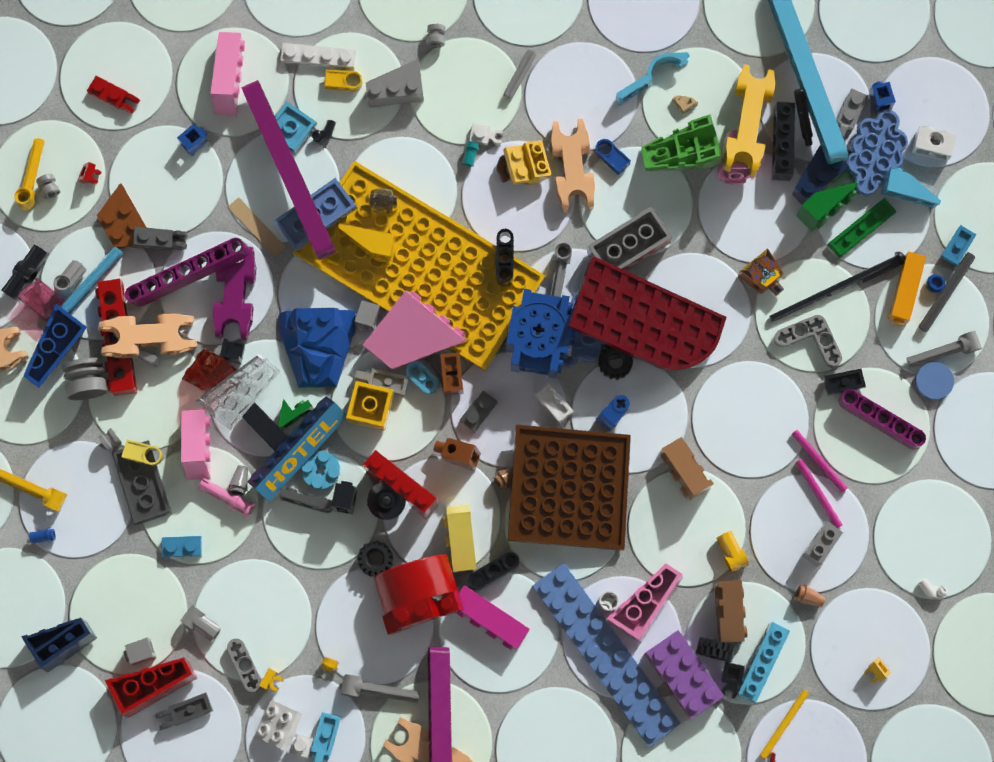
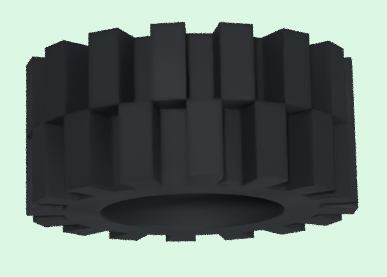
(612, 372)
(371, 547)
(714, 649)

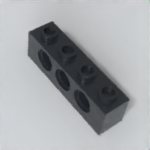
(783, 141)

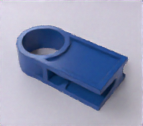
(615, 159)

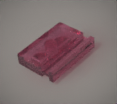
(40, 298)

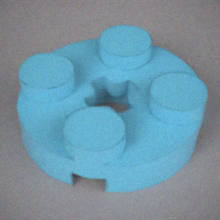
(319, 481)

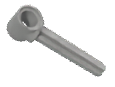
(560, 269)
(966, 343)
(354, 686)

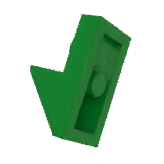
(289, 416)

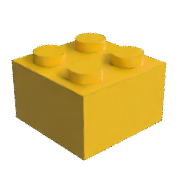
(370, 405)

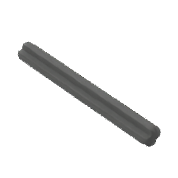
(947, 291)

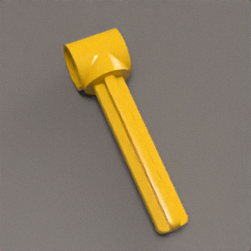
(30, 177)
(50, 498)

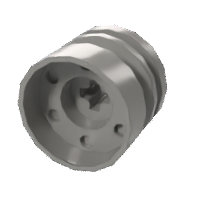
(84, 379)

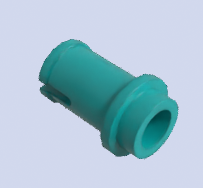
(470, 154)

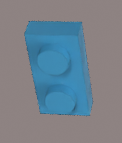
(958, 245)
(181, 546)

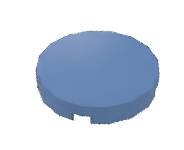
(934, 381)

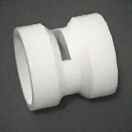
(609, 598)

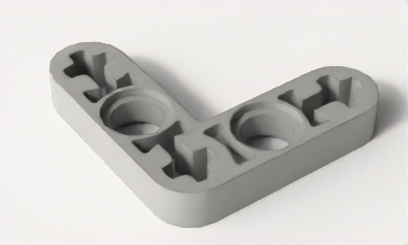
(816, 333)

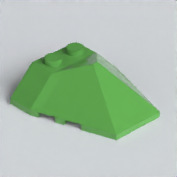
(685, 149)

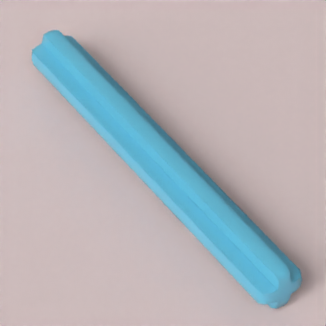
(92, 279)

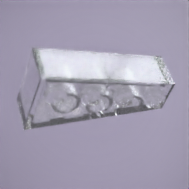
(239, 391)

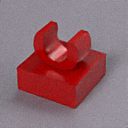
(87, 172)

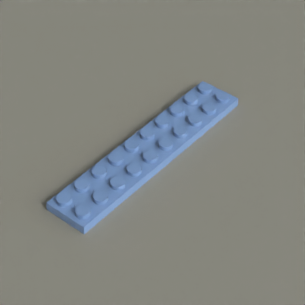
(606, 655)

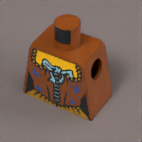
(763, 274)

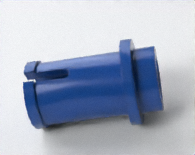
(42, 536)

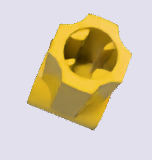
(734, 556)

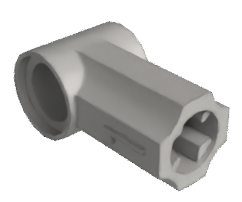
(69, 277)
(198, 621)

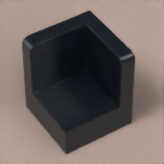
(232, 351)

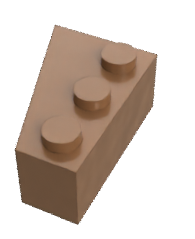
(685, 469)
(730, 611)

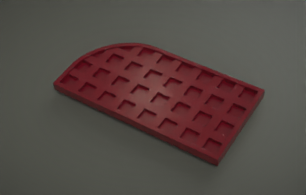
(643, 318)

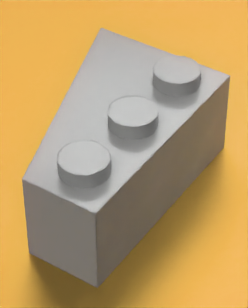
(396, 86)

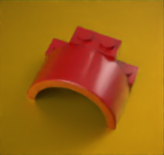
(409, 593)

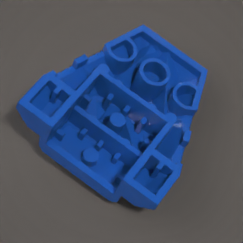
(317, 343)

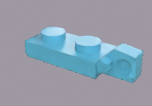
(325, 737)

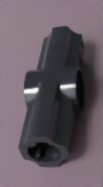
(25, 272)

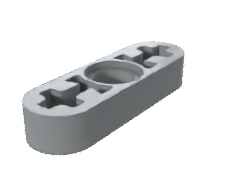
(233, 654)

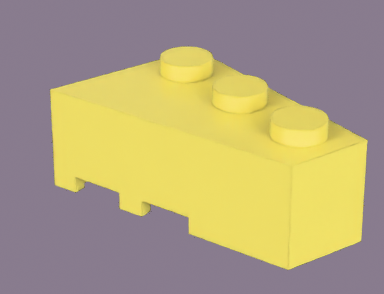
(460, 538)

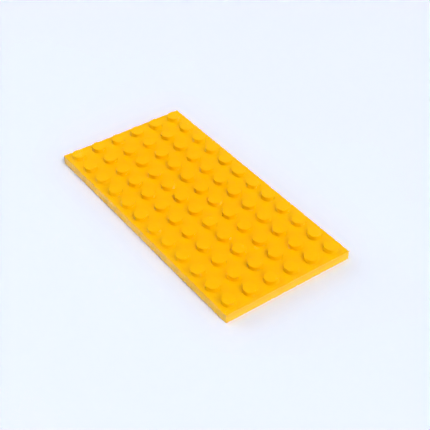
(431, 257)

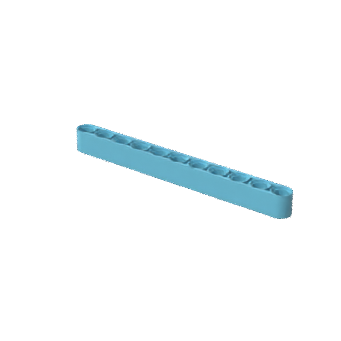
(809, 80)

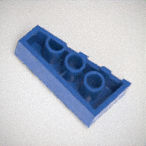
(55, 341)

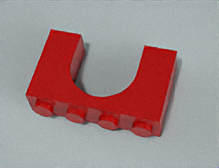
(385, 471)

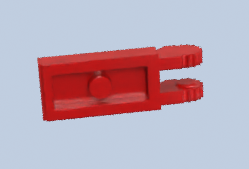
(111, 94)

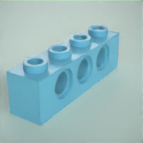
(763, 662)

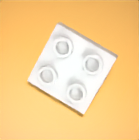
(278, 725)

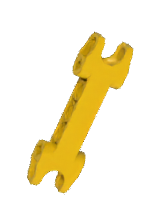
(744, 146)

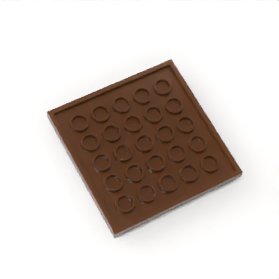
(569, 487)

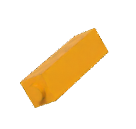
(907, 288)

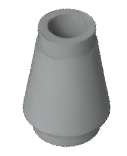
(239, 481)

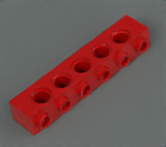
(106, 290)

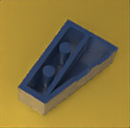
(818, 176)
(57, 644)

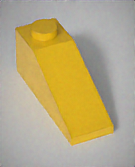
(374, 243)

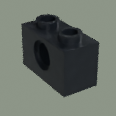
(344, 497)

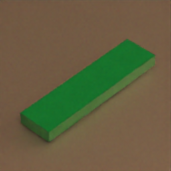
(861, 228)

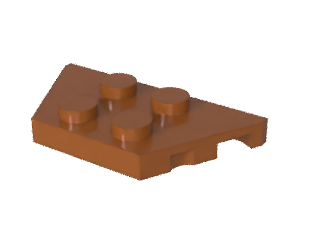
(120, 218)

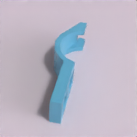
(643, 83)

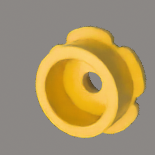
(329, 664)

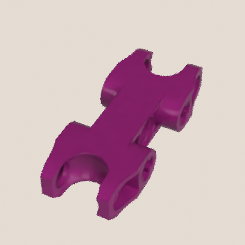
(233, 305)

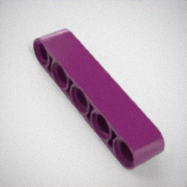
(891, 419)

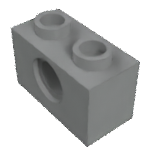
(822, 543)

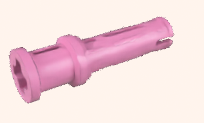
(233, 501)

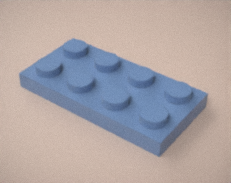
(332, 204)

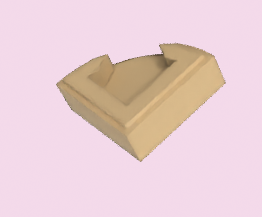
(684, 103)

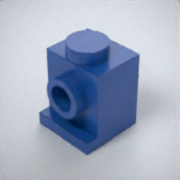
(886, 92)
(185, 139)

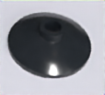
(381, 510)

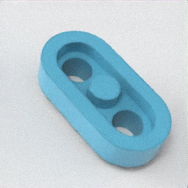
(422, 378)

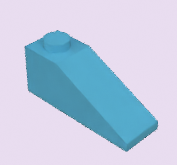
(905, 187)

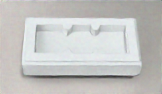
(554, 403)

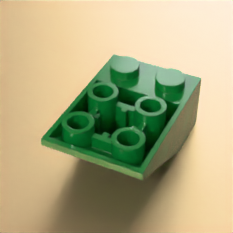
(825, 204)

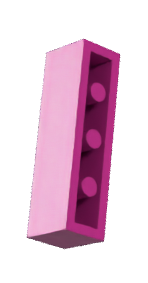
(492, 618)

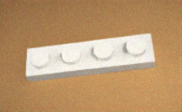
(318, 56)

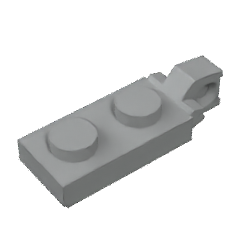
(851, 111)
(385, 379)

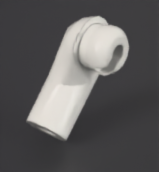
(933, 591)

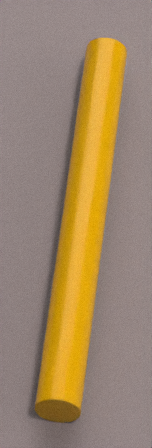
(784, 724)

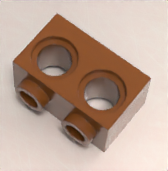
(451, 374)

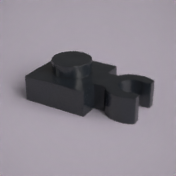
(732, 675)

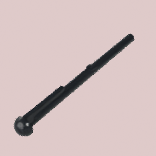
(865, 276)

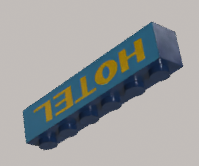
(297, 448)

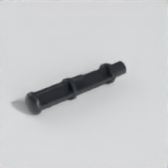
(803, 115)

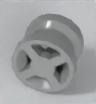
(110, 440)

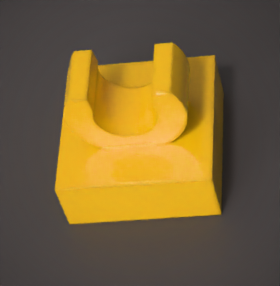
(879, 669)
(269, 679)

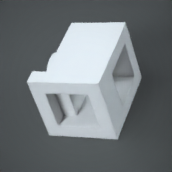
(301, 745)

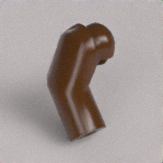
(501, 169)

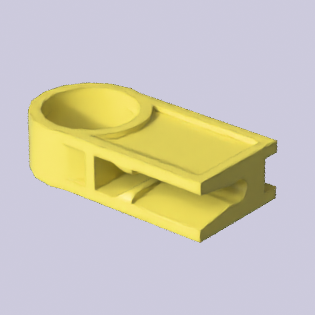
(137, 452)

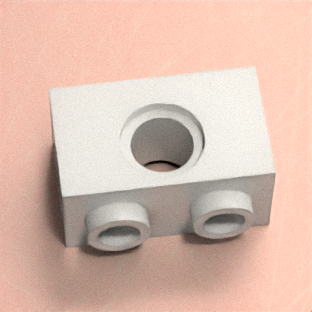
(924, 147)

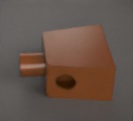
(465, 454)

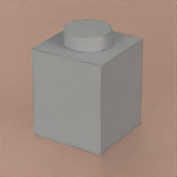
(367, 316)
(139, 651)

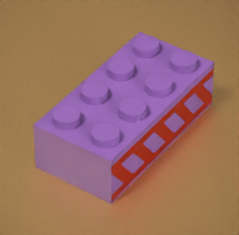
(684, 674)

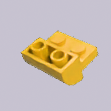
(527, 163)

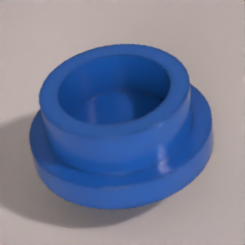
(935, 283)

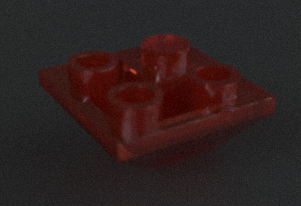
(208, 370)

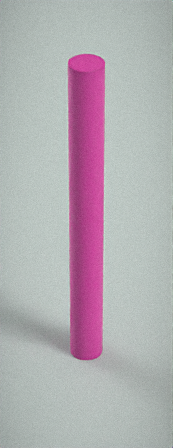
(819, 461)
(819, 494)

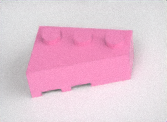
(195, 444)

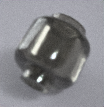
(382, 200)

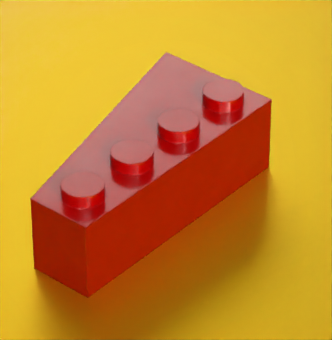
(143, 688)

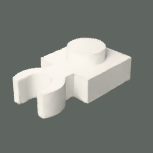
(482, 135)

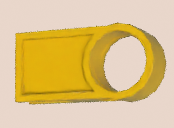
(337, 80)

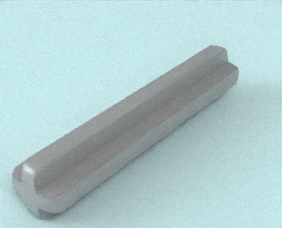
(519, 74)

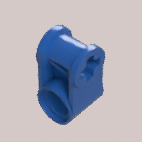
(611, 414)

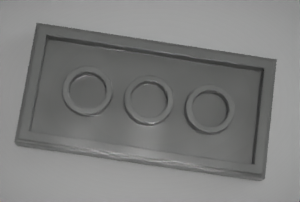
(142, 488)

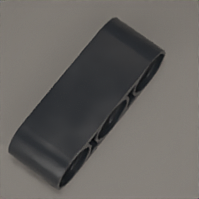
(505, 266)
(264, 426)
(500, 564)

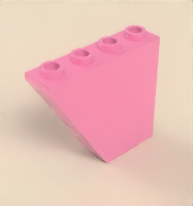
(412, 333)

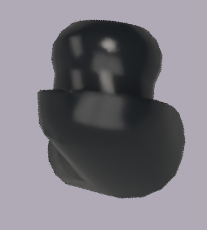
(326, 133)

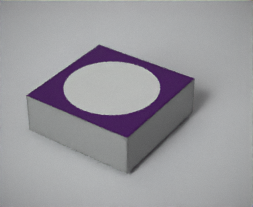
(148, 357)

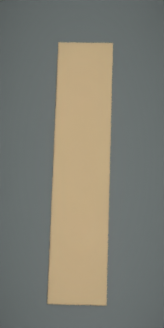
(256, 226)

